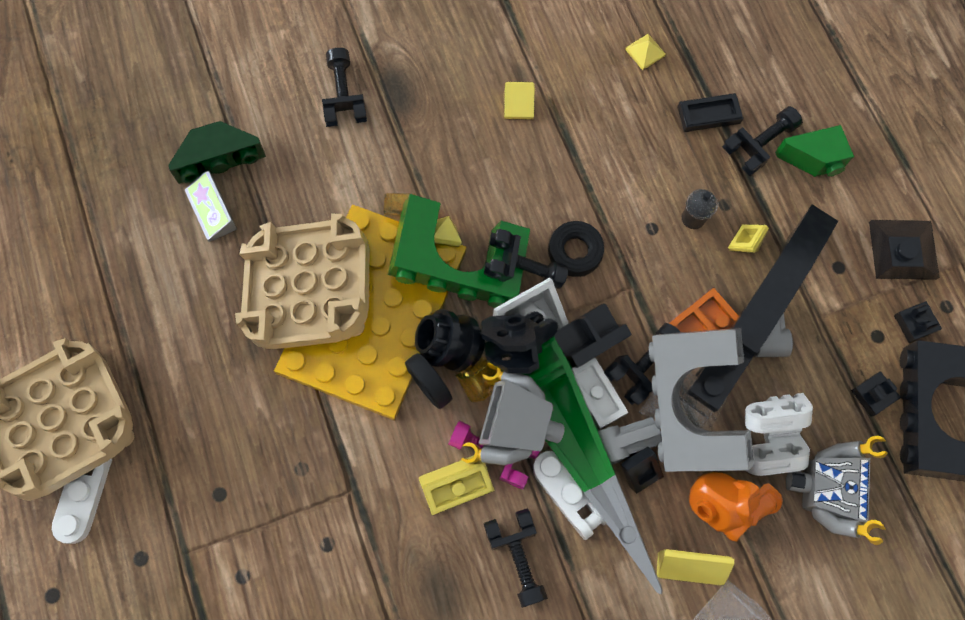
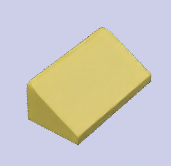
(455, 485)
(694, 567)

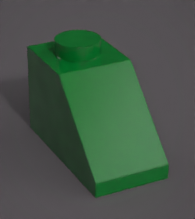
(817, 151)

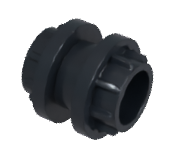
(449, 340)

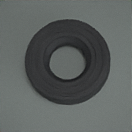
(581, 231)
(428, 380)

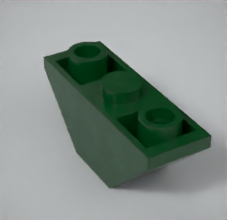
(214, 150)

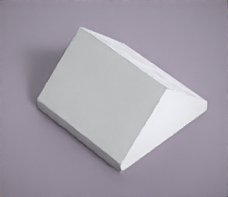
(539, 298)

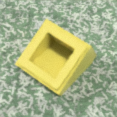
(519, 100)

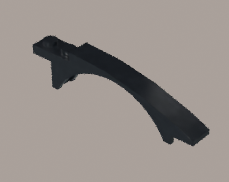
(767, 304)

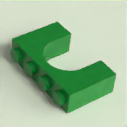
(418, 261)

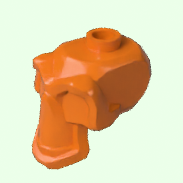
(732, 504)

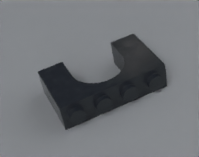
(925, 445)

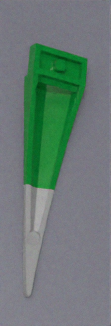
(585, 453)

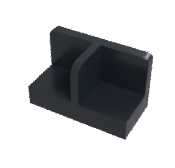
(590, 335)

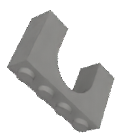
(683, 443)

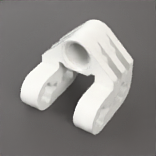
(781, 424)

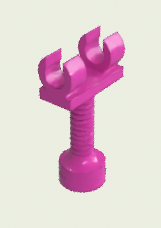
(462, 435)

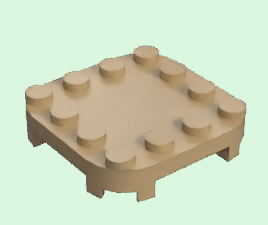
(305, 284)
(59, 420)

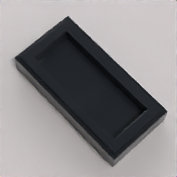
(710, 112)

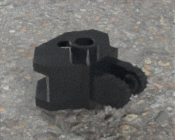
(516, 338)

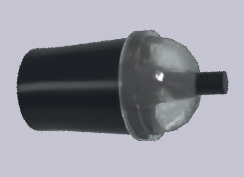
(699, 208)

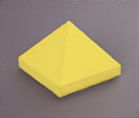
(645, 51)
(446, 232)
(749, 238)

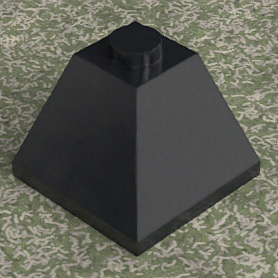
(904, 249)

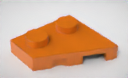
(707, 313)

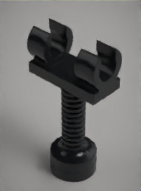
(338, 60)
(787, 120)
(505, 269)
(624, 365)
(531, 592)

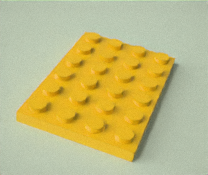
(371, 366)

